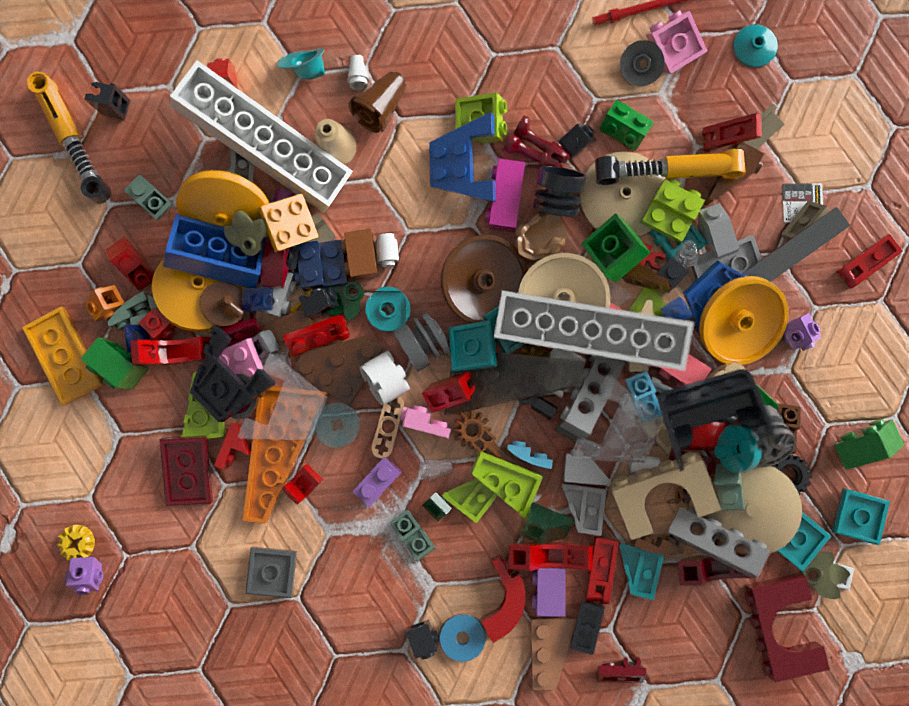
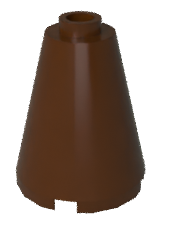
(378, 102)

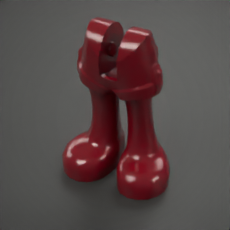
(549, 149)

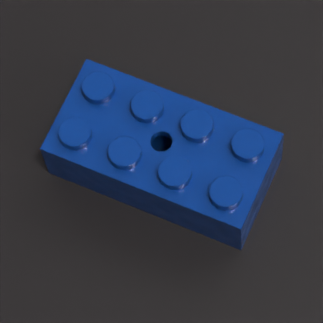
(206, 252)

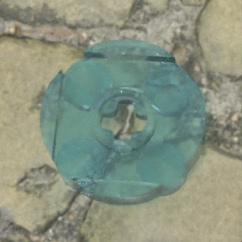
(350, 425)

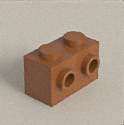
(361, 254)

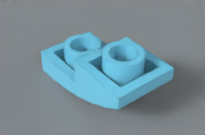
(643, 390)
(521, 451)

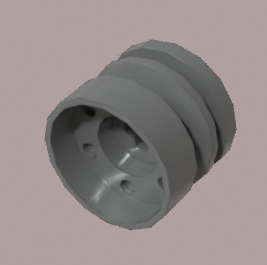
(422, 341)
(784, 440)

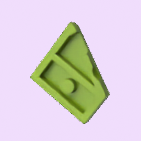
(471, 498)

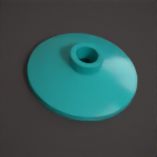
(750, 53)

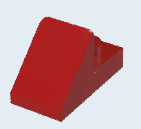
(231, 443)

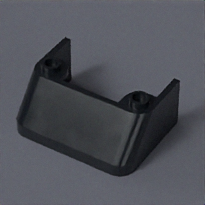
(712, 401)

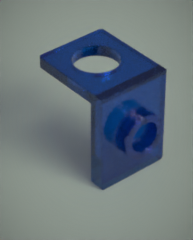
(257, 299)
(134, 332)

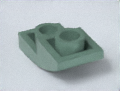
(126, 311)
(412, 535)

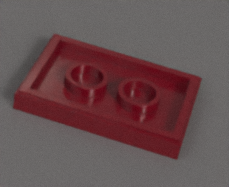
(186, 470)

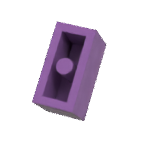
(377, 481)
(549, 592)

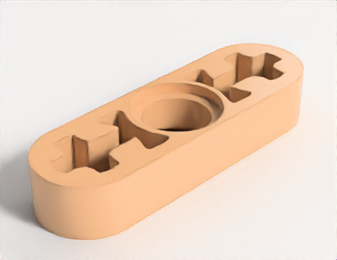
(378, 441)

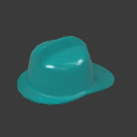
(304, 63)

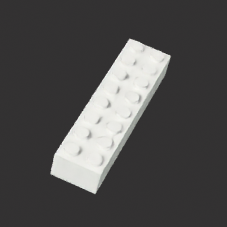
(259, 136)
(594, 330)

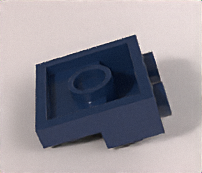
(320, 265)

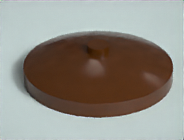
(478, 273)

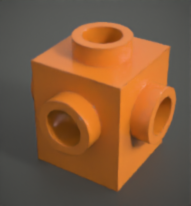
(104, 302)

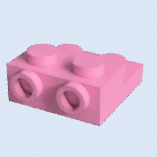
(677, 40)
(420, 420)

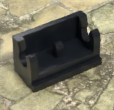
(110, 101)
(587, 627)

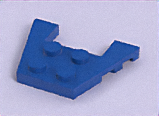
(453, 160)
(705, 286)

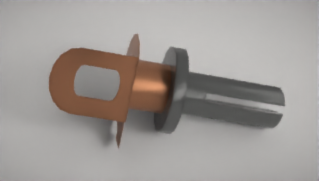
(680, 495)

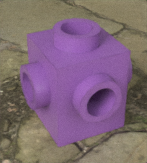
(802, 332)
(84, 575)

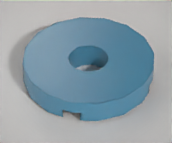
(462, 651)

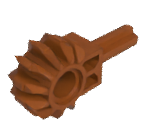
(482, 439)

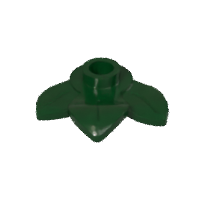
(347, 304)

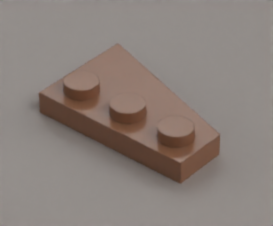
(549, 649)

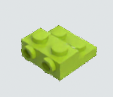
(473, 107)
(673, 210)

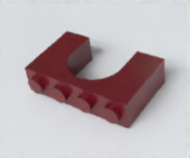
(765, 601)

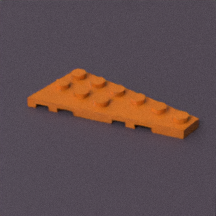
(269, 465)

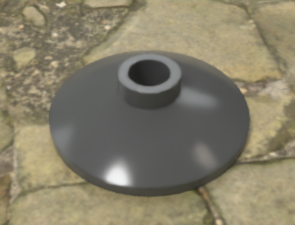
(634, 54)

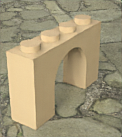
(632, 491)

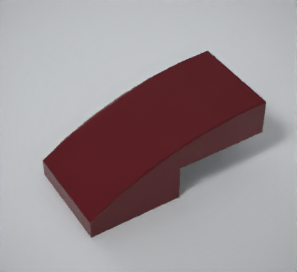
(274, 266)

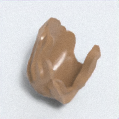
(541, 236)

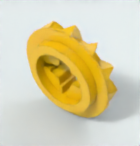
(85, 545)

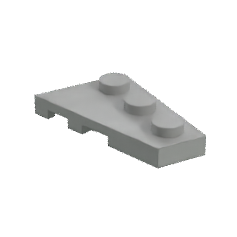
(740, 261)

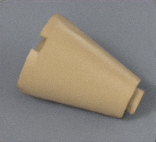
(335, 140)

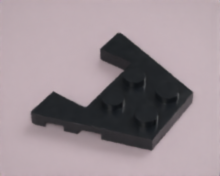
(219, 387)

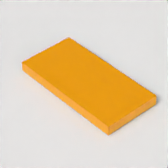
(60, 355)

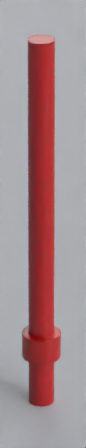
(615, 15)

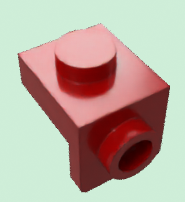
(157, 325)
(302, 484)

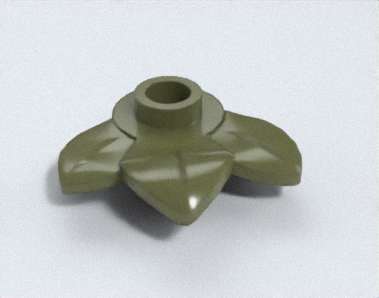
(246, 230)
(828, 575)

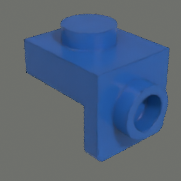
(676, 310)

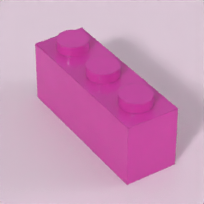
(508, 190)

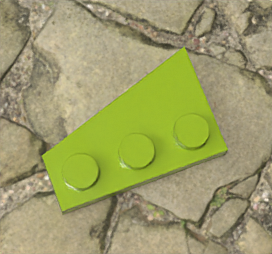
(200, 422)
(510, 482)

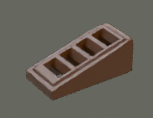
(646, 278)

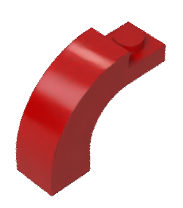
(168, 352)
(550, 555)
(507, 615)

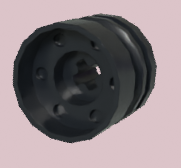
(558, 195)

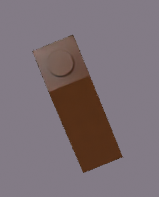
(752, 165)

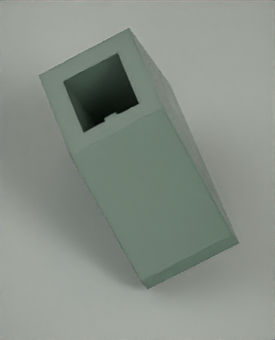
(148, 197)

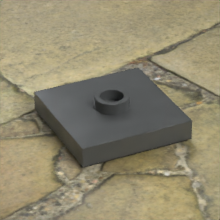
(271, 572)

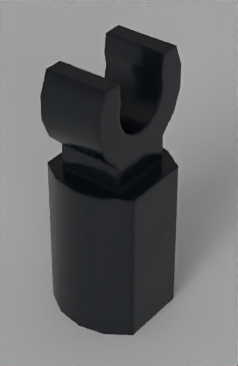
(541, 406)

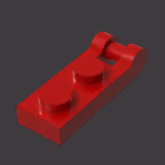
(732, 132)
(870, 260)
(316, 335)
(602, 570)

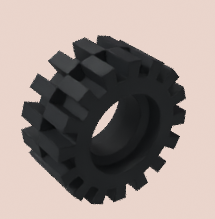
(800, 469)

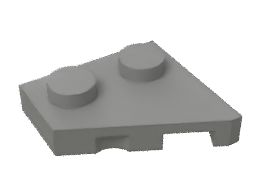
(587, 507)

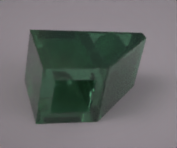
(545, 525)

